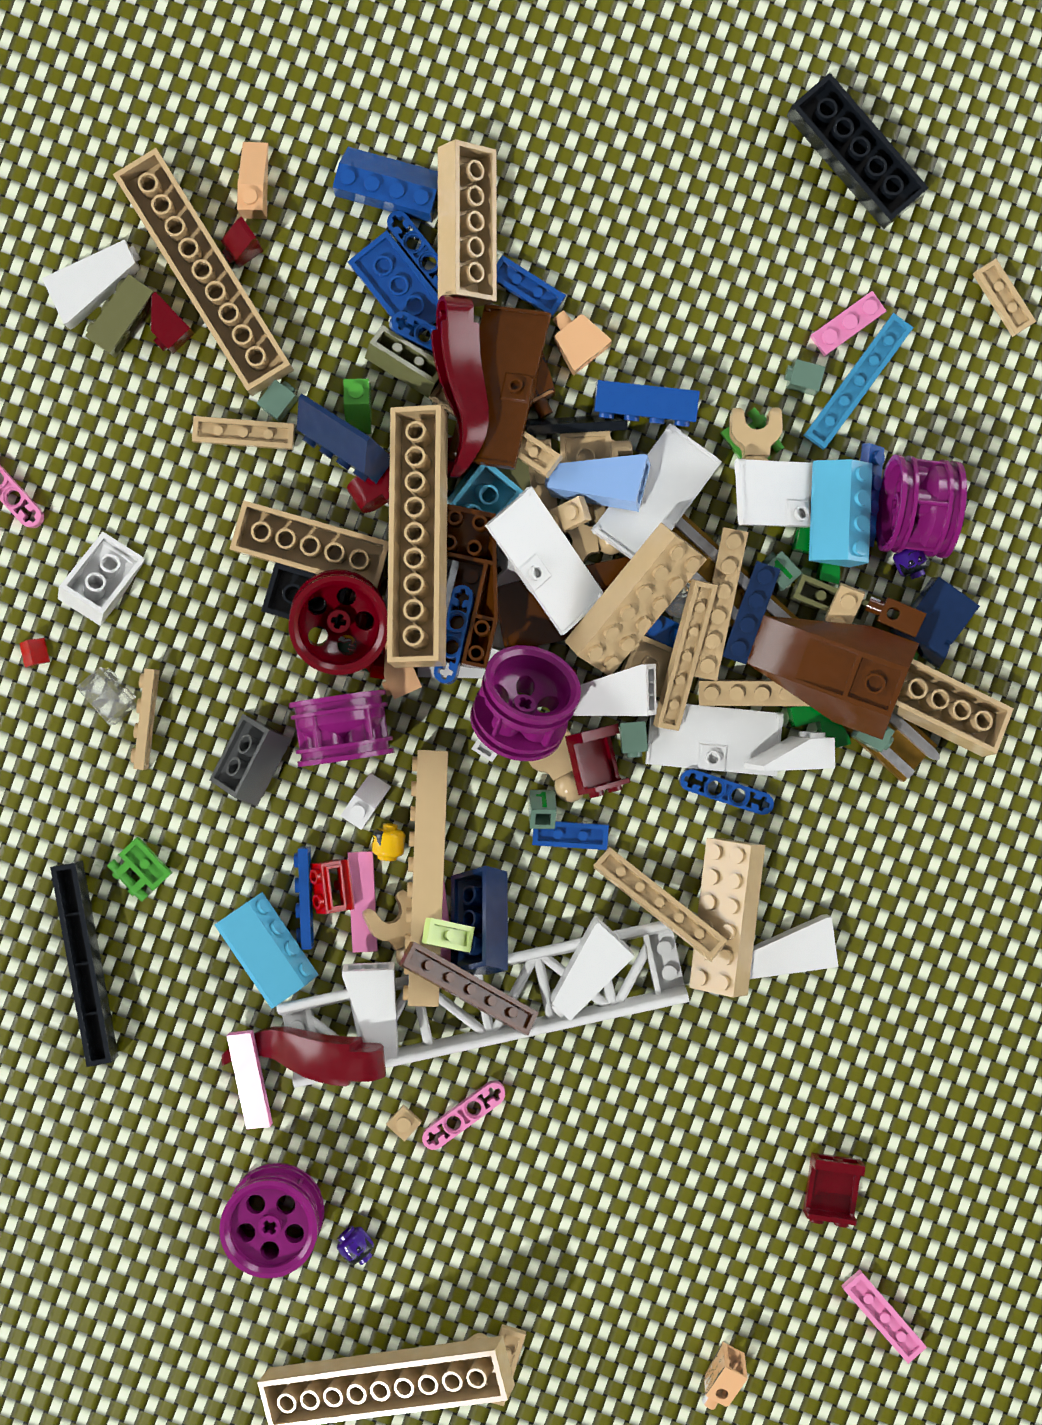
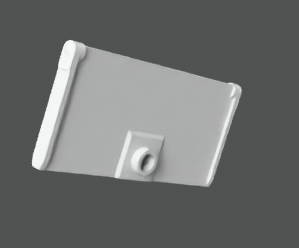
(674, 480)
(773, 493)
(545, 560)
(715, 739)

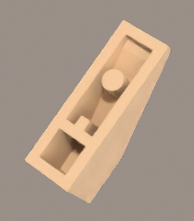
(253, 181)
(399, 680)

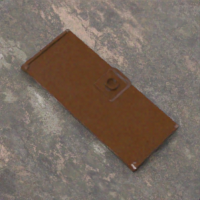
(510, 361)
(525, 621)

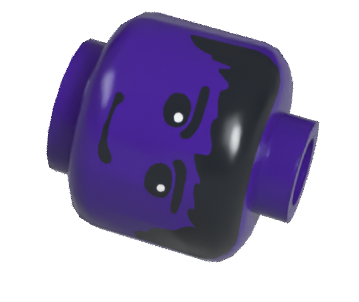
(911, 563)
(355, 1245)

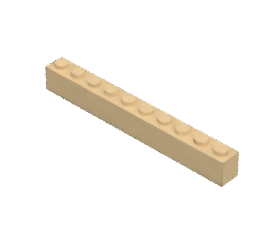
(427, 863)

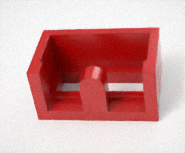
(322, 888)

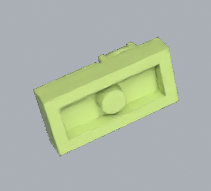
(447, 935)

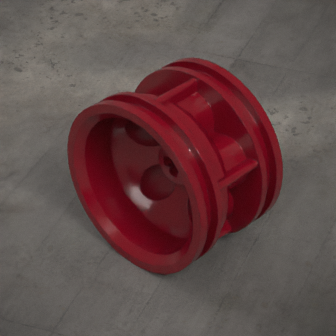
(327, 656)

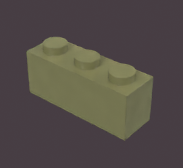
(120, 316)
(403, 361)
(819, 597)

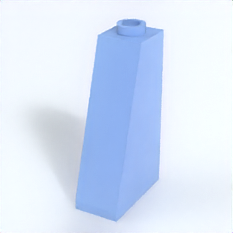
(603, 482)

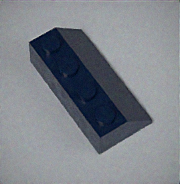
(341, 440)
(481, 902)

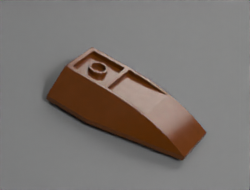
(476, 552)
(836, 668)

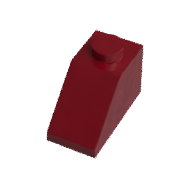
(240, 243)
(167, 326)

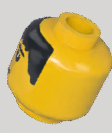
(388, 842)

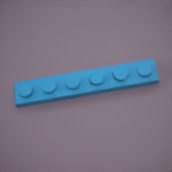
(858, 381)

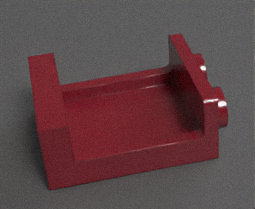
(595, 761)
(832, 1189)

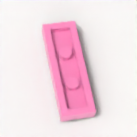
(848, 323)

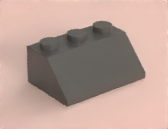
(250, 760)

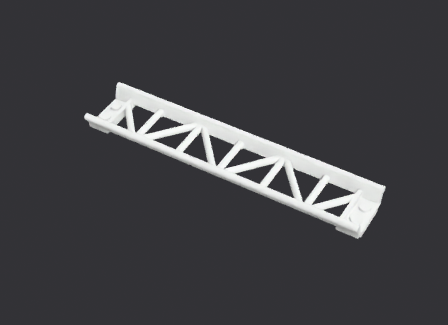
(658, 948)

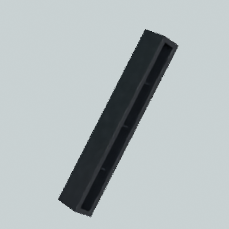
(84, 963)

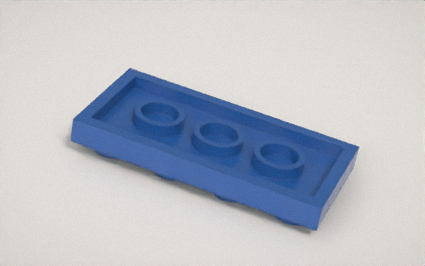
(395, 281)

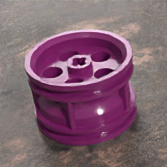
(921, 505)
(511, 721)
(341, 727)
(271, 1183)

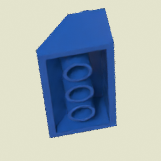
(387, 184)
(646, 401)

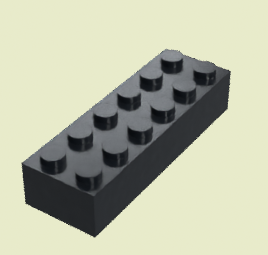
(856, 151)

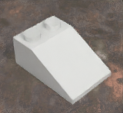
(100, 578)
(799, 752)

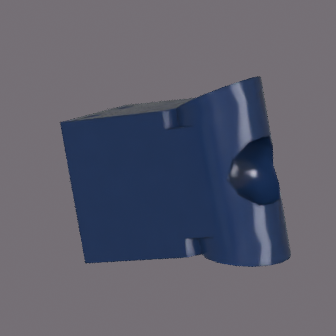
(945, 618)

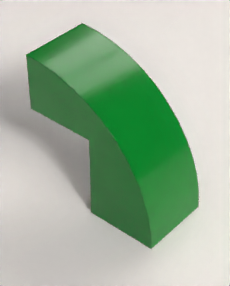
(826, 572)
(805, 715)

